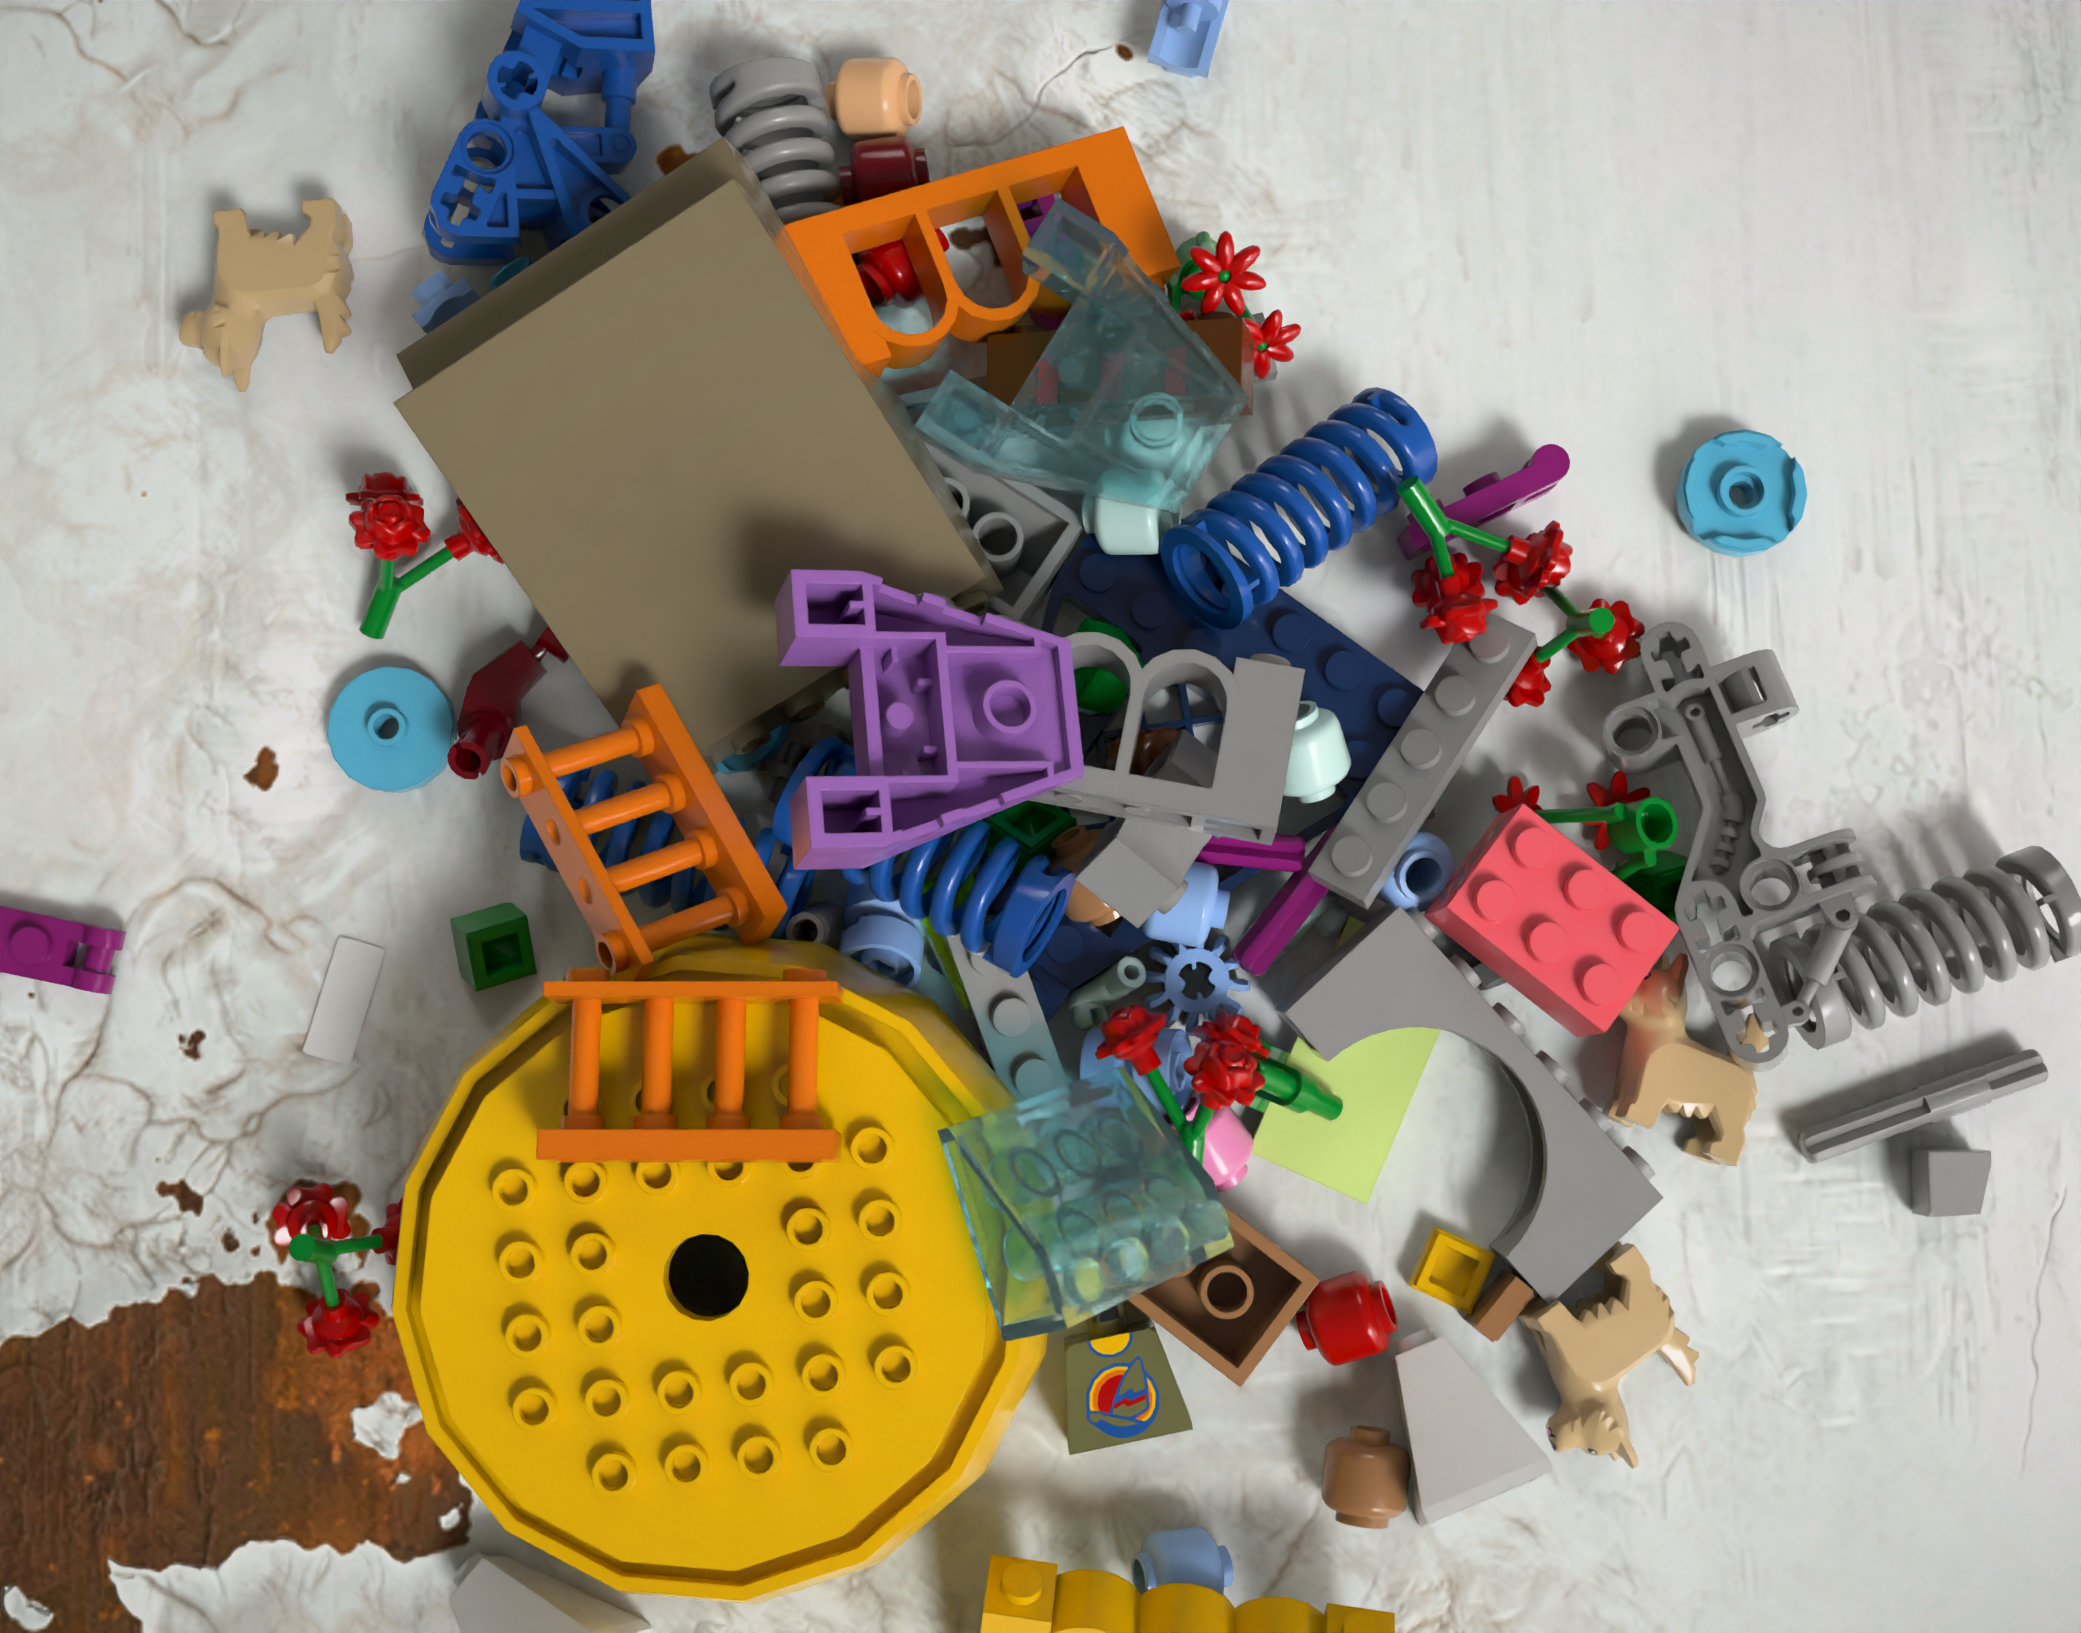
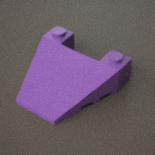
(944, 712)

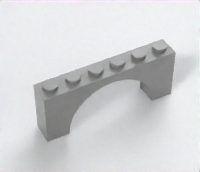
(1578, 1182)

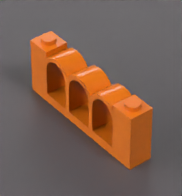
(1090, 173)

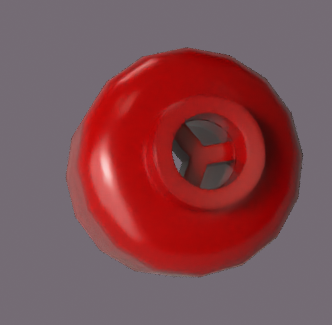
(890, 275)
(1347, 1318)

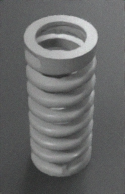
(788, 160)
(1953, 950)

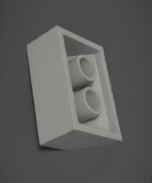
(1019, 531)

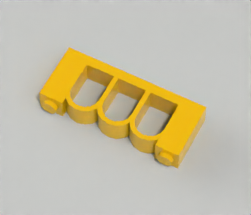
(1034, 1599)

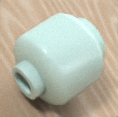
(1126, 527)
(1317, 755)

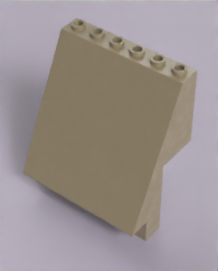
(671, 435)

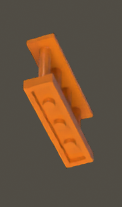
(680, 787)
(656, 1132)

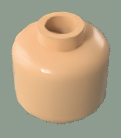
(874, 98)

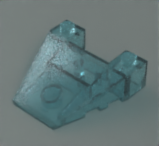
(1119, 398)

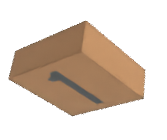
(1499, 1305)

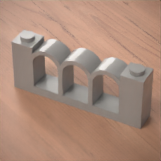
(1254, 750)

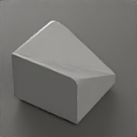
(1948, 1181)

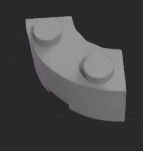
(1144, 864)

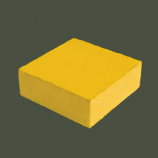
(1451, 1269)

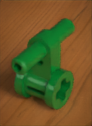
(1292, 1088)

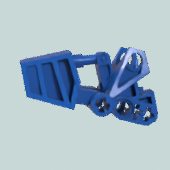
(543, 171)

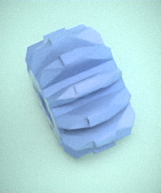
(1216, 977)

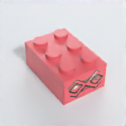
(1552, 922)

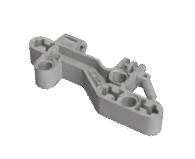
(1704, 729)

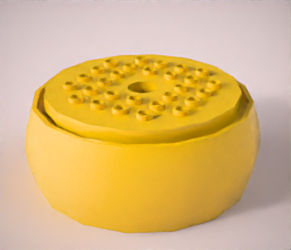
(738, 1443)

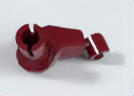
(494, 704)

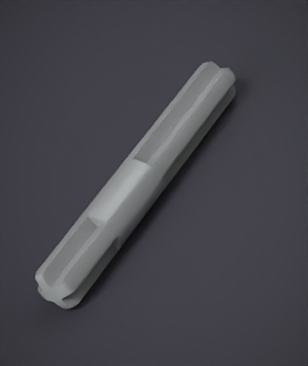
(1923, 1105)

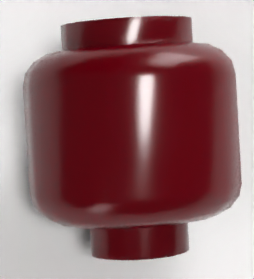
(882, 168)

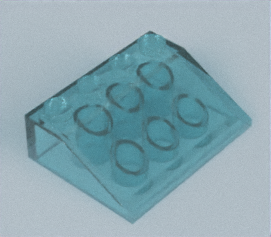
(1080, 1202)

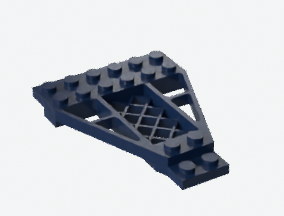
(1140, 599)

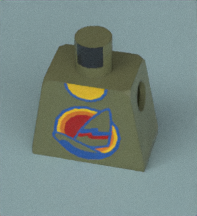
(1119, 1384)

